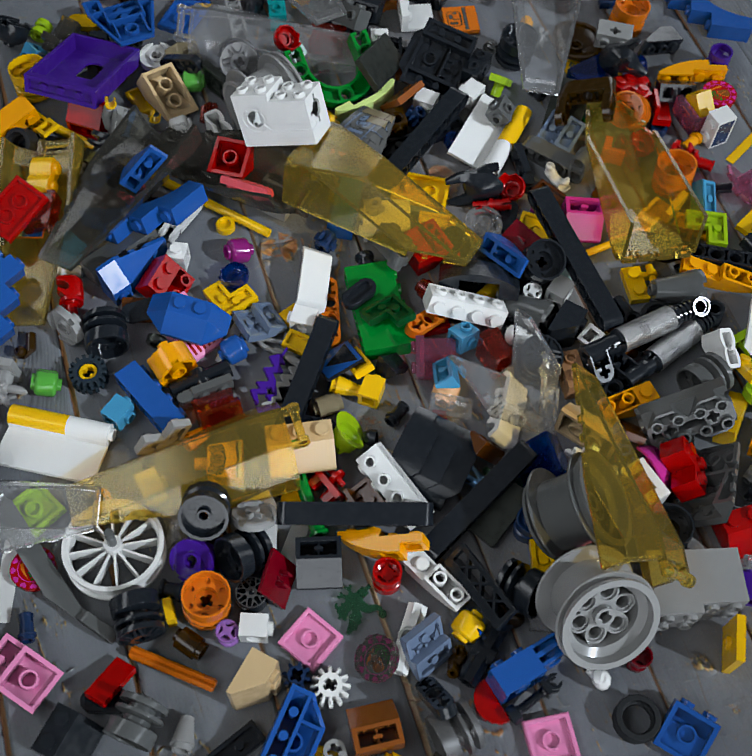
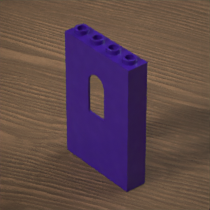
(57, 71)

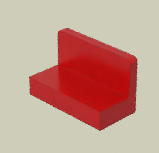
(659, 111)

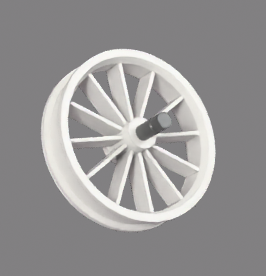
(115, 551)

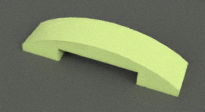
(374, 101)

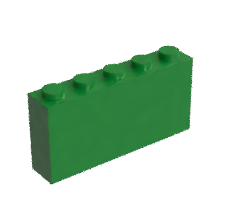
(385, 336)

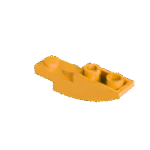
(693, 71)
(722, 277)
(376, 544)

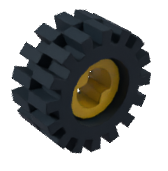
(95, 380)

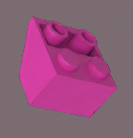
(585, 217)

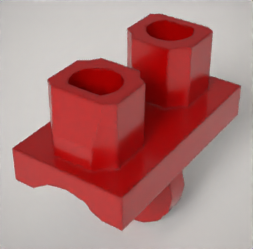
(333, 493)

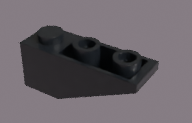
(662, 41)

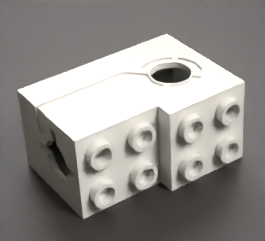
(280, 112)

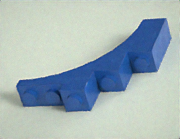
(717, 21)
(170, 208)
(10, 272)

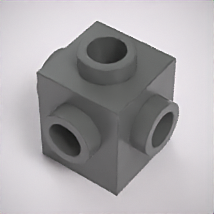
(500, 111)

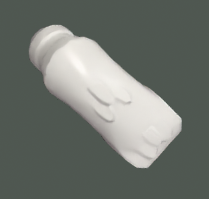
(560, 183)

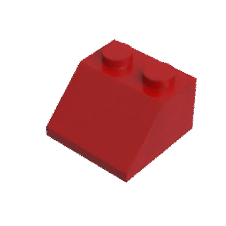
(736, 531)

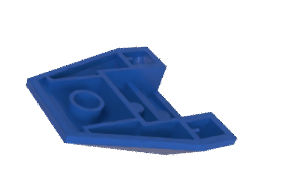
(125, 21)

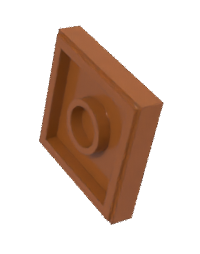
(402, 96)

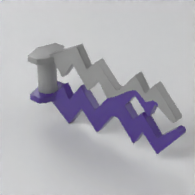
(276, 361)

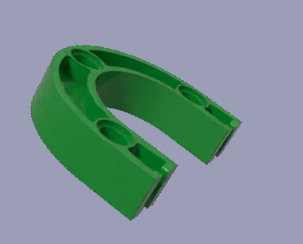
(353, 90)

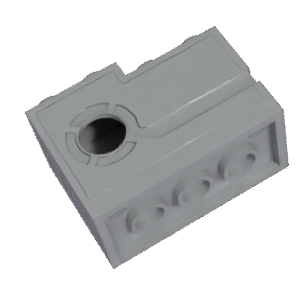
(717, 592)

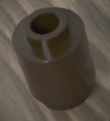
(190, 643)

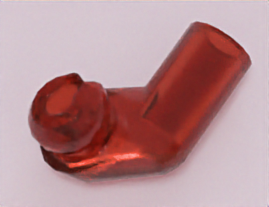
(206, 108)

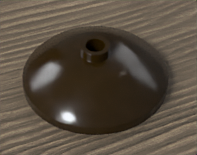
(583, 42)

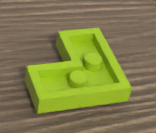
(716, 229)

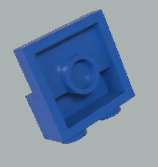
(686, 730)

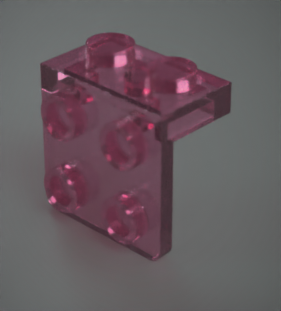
(687, 116)
(741, 182)
(427, 352)

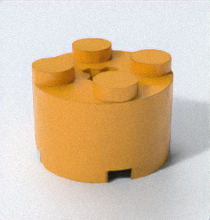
(171, 362)

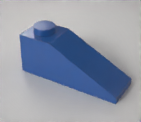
(141, 168)
(504, 253)

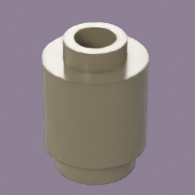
(327, 405)

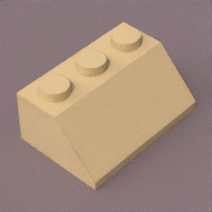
(568, 424)
(320, 452)
(255, 681)

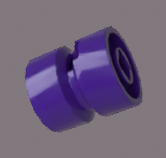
(720, 54)

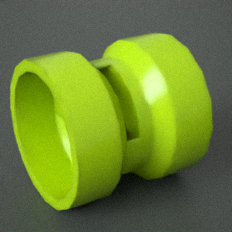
(40, 25)

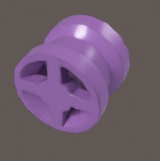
(227, 628)

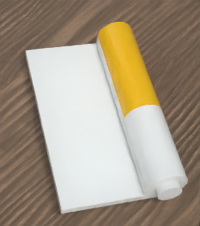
(482, 142)
(54, 443)

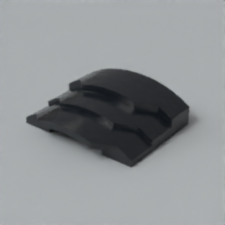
(436, 56)
(481, 270)
(435, 455)

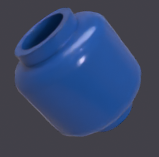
(233, 349)

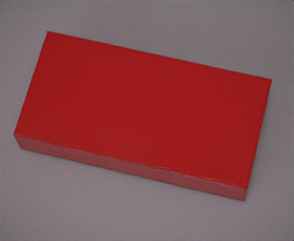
(110, 682)

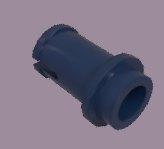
(26, 628)

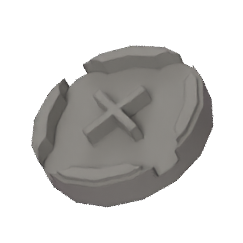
(253, 516)

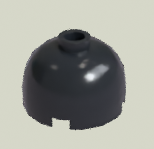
(12, 31)

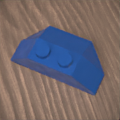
(188, 318)
(296, 726)

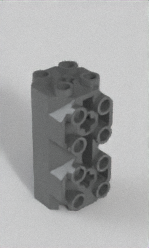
(692, 411)

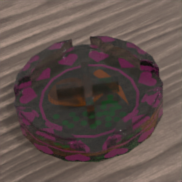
(376, 658)

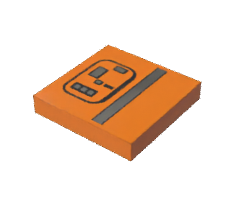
(462, 18)

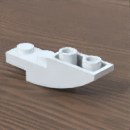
(436, 580)

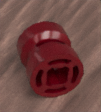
(645, 659)

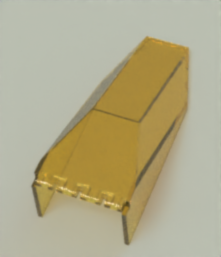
(641, 189)
(371, 197)

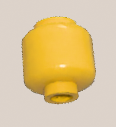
(468, 626)

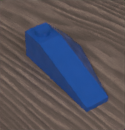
(122, 274)

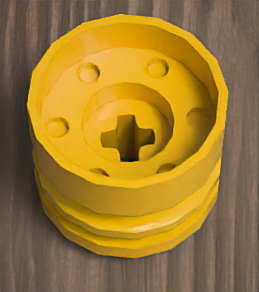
(16, 71)

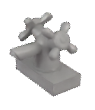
(8, 374)

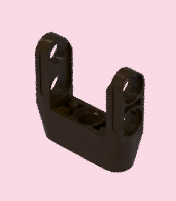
(586, 91)

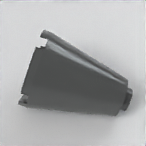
(678, 286)
(540, 310)

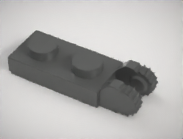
(204, 389)

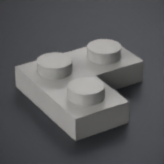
(174, 431)

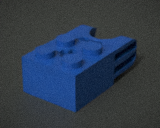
(523, 668)

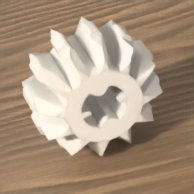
(335, 679)

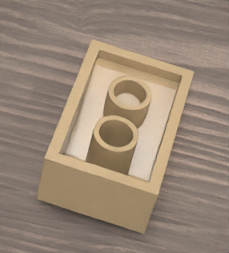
(166, 92)

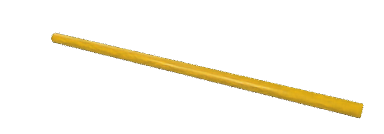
(210, 204)

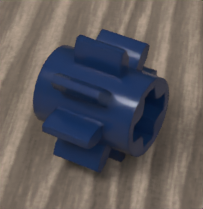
(415, 115)
(325, 241)
(299, 671)

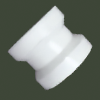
(533, 290)

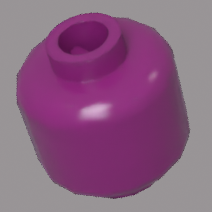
(238, 250)

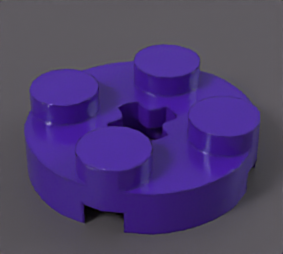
(190, 547)

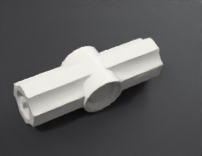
(413, 616)

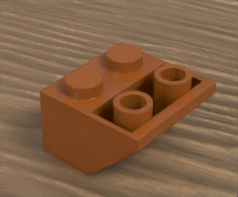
(375, 728)

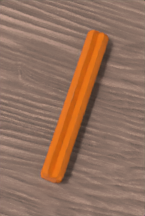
(172, 668)

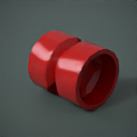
(386, 575)

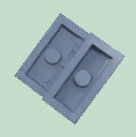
(563, 136)
(259, 322)
(426, 646)

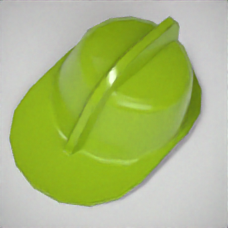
(347, 433)

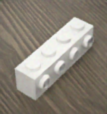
(464, 306)
(388, 476)

